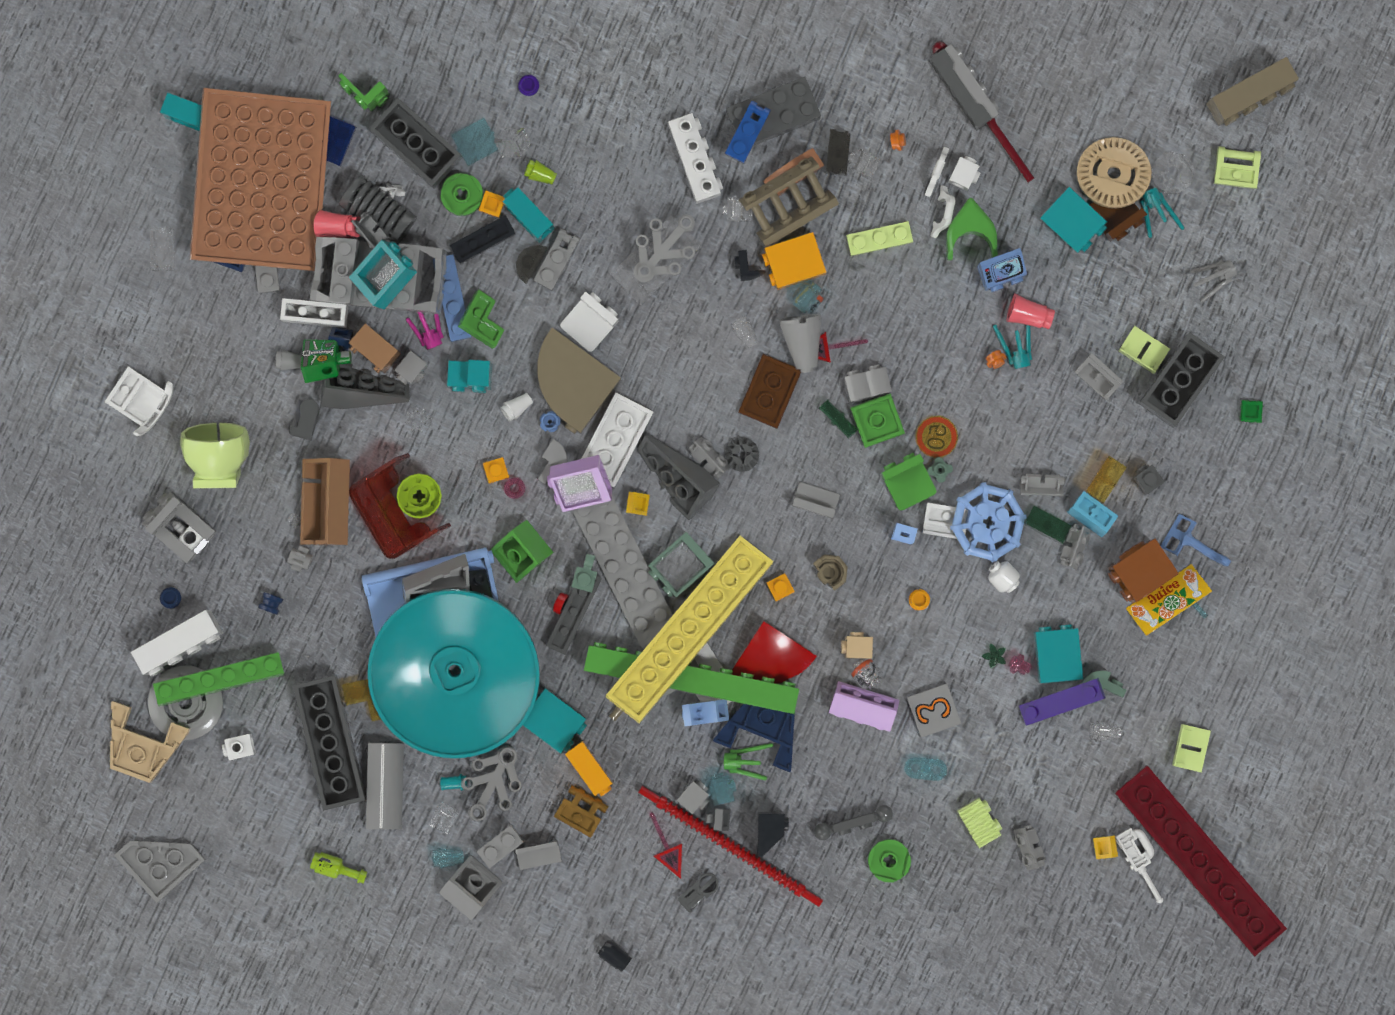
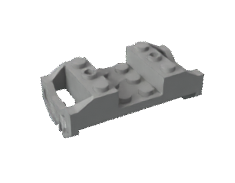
(351, 253)

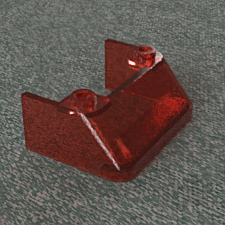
(384, 516)

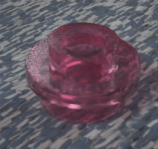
(507, 488)

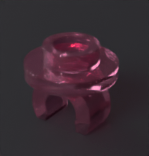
(1018, 665)

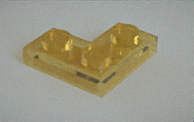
(359, 692)

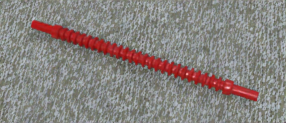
(662, 803)

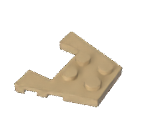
(139, 754)

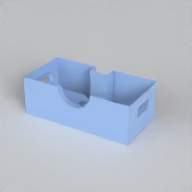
(906, 530)

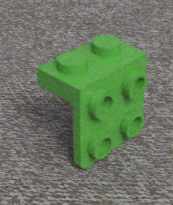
(375, 97)
(908, 481)

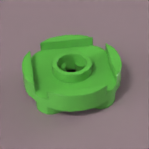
(473, 197)
(900, 855)

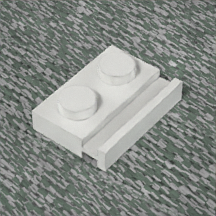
(939, 519)

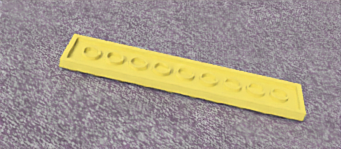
(689, 629)

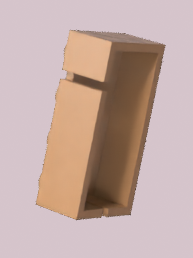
(325, 503)

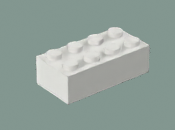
(177, 642)

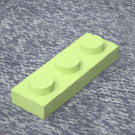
(879, 238)

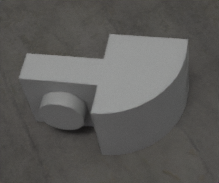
(555, 455)

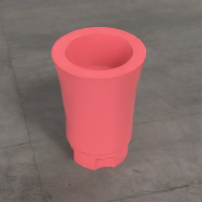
(335, 225)
(1029, 313)

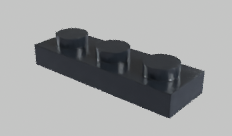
(482, 239)

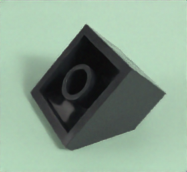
(770, 830)

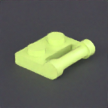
(1236, 174)

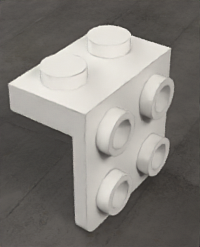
(589, 321)

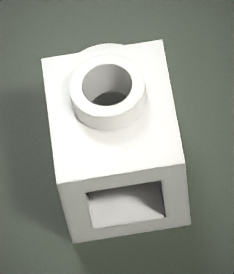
(965, 173)
(239, 747)

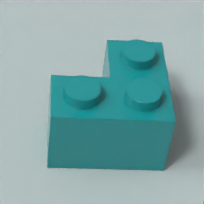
(469, 375)

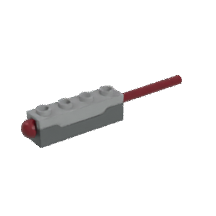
(972, 97)

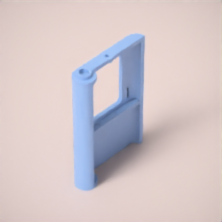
(385, 587)

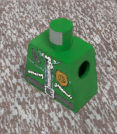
(322, 359)

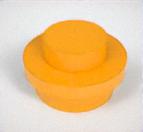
(919, 599)

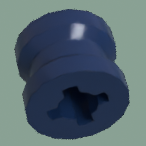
(270, 603)

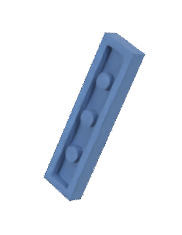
(453, 301)

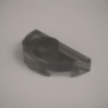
(528, 261)

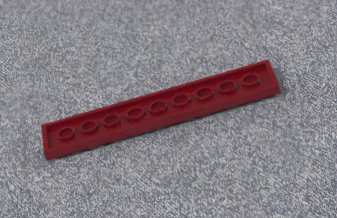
(1200, 860)

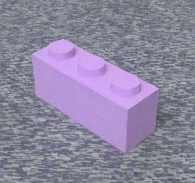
(864, 706)

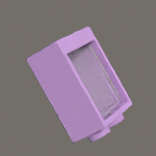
(580, 483)

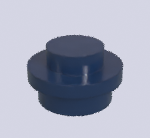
(170, 597)

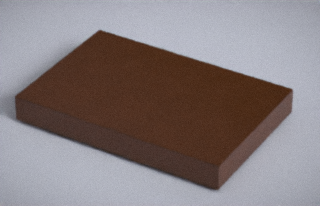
(770, 391)

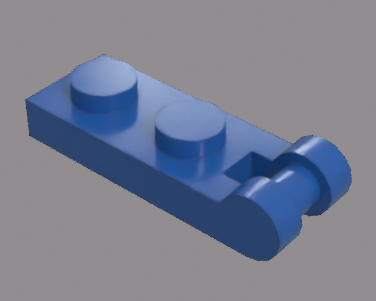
(747, 132)

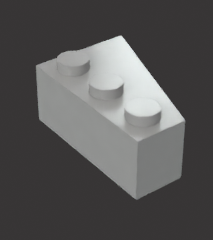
(446, 575)

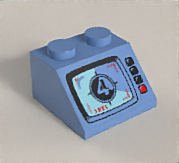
(1002, 270)

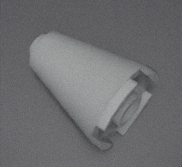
(802, 339)

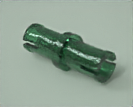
(838, 418)

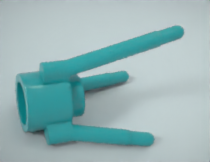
(1154, 199)
(1021, 357)

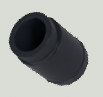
(614, 955)

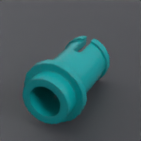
(453, 782)

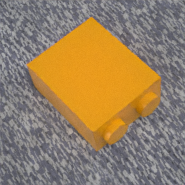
(794, 261)
(589, 769)

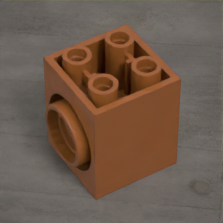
(1142, 570)

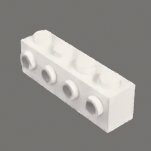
(694, 158)

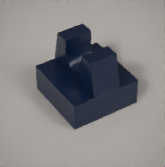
(342, 336)

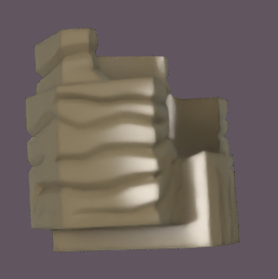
(831, 570)

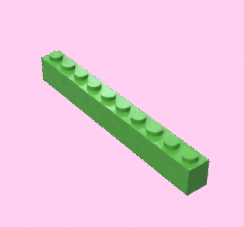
(702, 680)

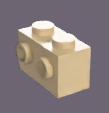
(857, 646)

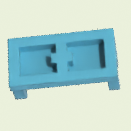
(1092, 514)

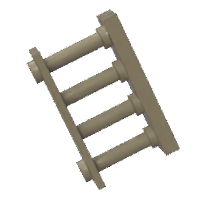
(803, 214)

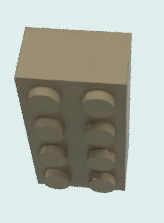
(1252, 91)

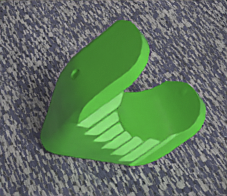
(973, 221)

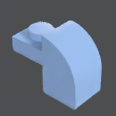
(705, 712)

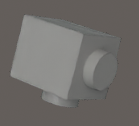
(411, 369)
(694, 796)

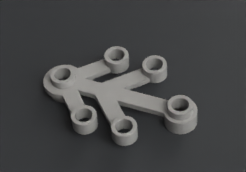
(662, 251)
(494, 780)

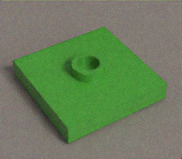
(877, 420)

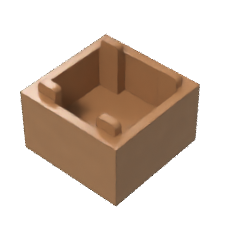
(374, 348)

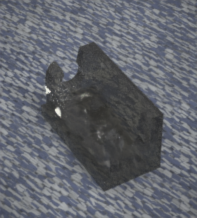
(837, 152)

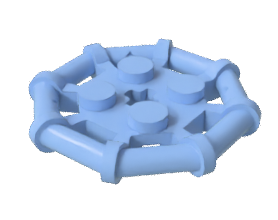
(998, 515)

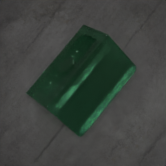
(1047, 525)

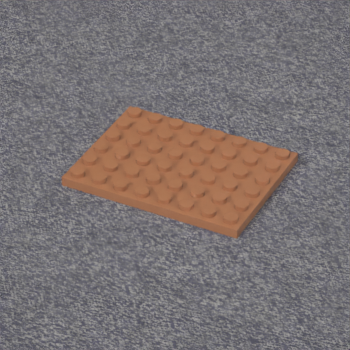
(259, 179)

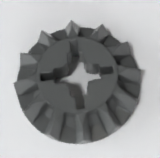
(750, 460)

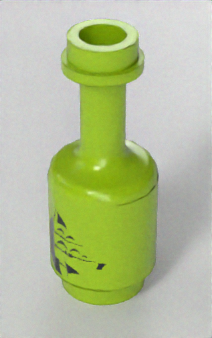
(333, 867)

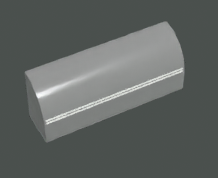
(384, 786)

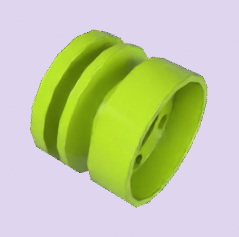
(428, 504)

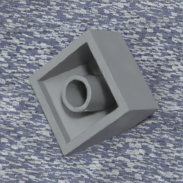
(470, 887)

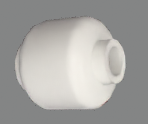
(1004, 576)

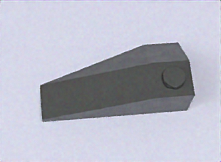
(361, 389)
(683, 479)

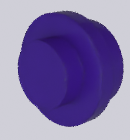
(528, 85)

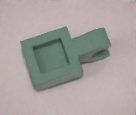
(584, 577)

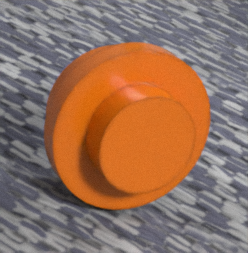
(897, 140)
(995, 359)

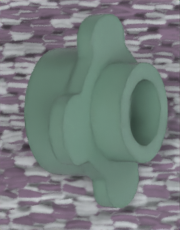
(939, 463)

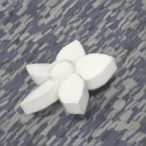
(393, 190)

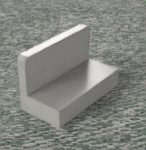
(816, 500)
(538, 855)

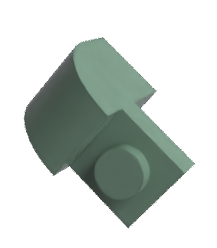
(1114, 686)

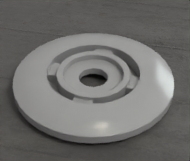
(201, 715)

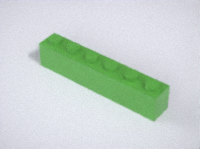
(218, 679)

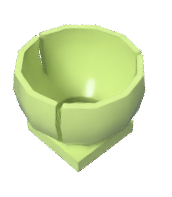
(215, 461)

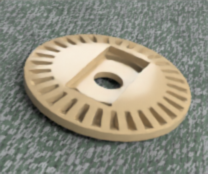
(1121, 155)

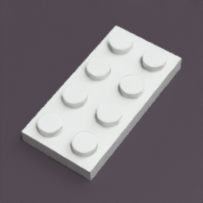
(618, 435)

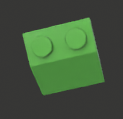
(521, 551)

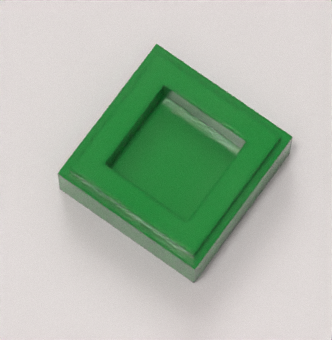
(1251, 411)

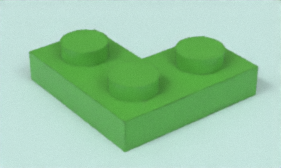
(476, 322)

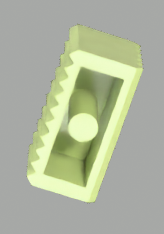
(979, 822)

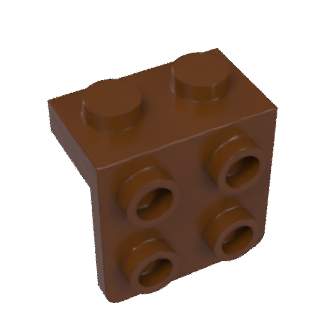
(1120, 219)

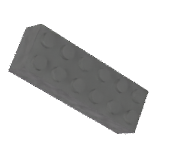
(329, 742)

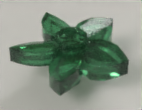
(994, 656)

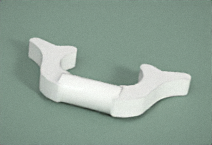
(937, 171)
(946, 221)

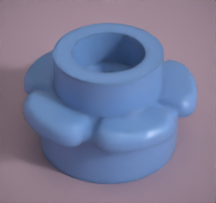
(550, 415)

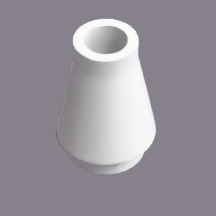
(514, 408)

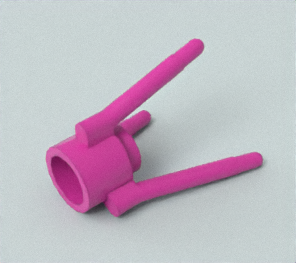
(431, 338)

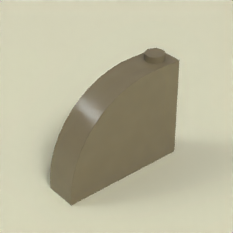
(572, 381)

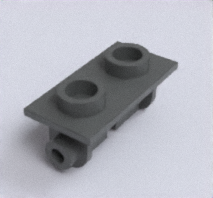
(366, 229)

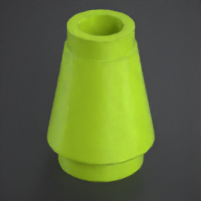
(538, 172)

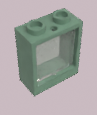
(678, 565)

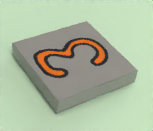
(933, 710)

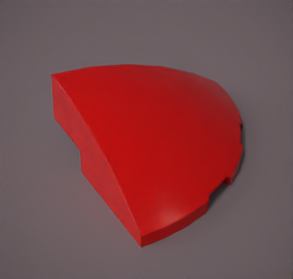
(773, 656)

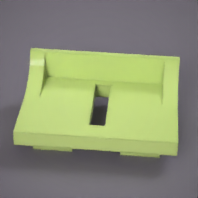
(1152, 357)
(1193, 737)

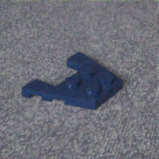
(764, 722)

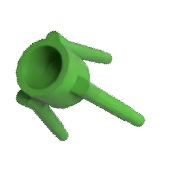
(733, 761)

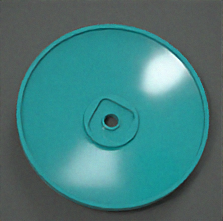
(446, 711)

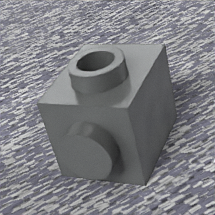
(1148, 479)

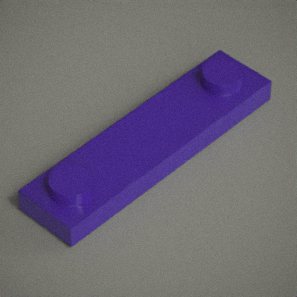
(1062, 701)

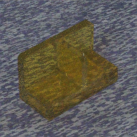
(1105, 479)

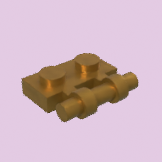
(577, 817)

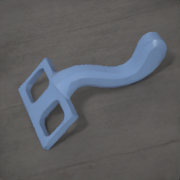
(1187, 539)

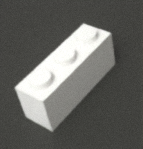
(314, 313)

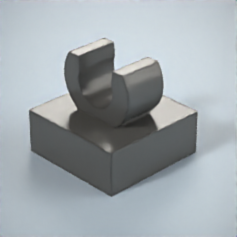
(720, 819)

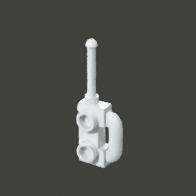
(1135, 857)

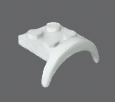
(140, 399)

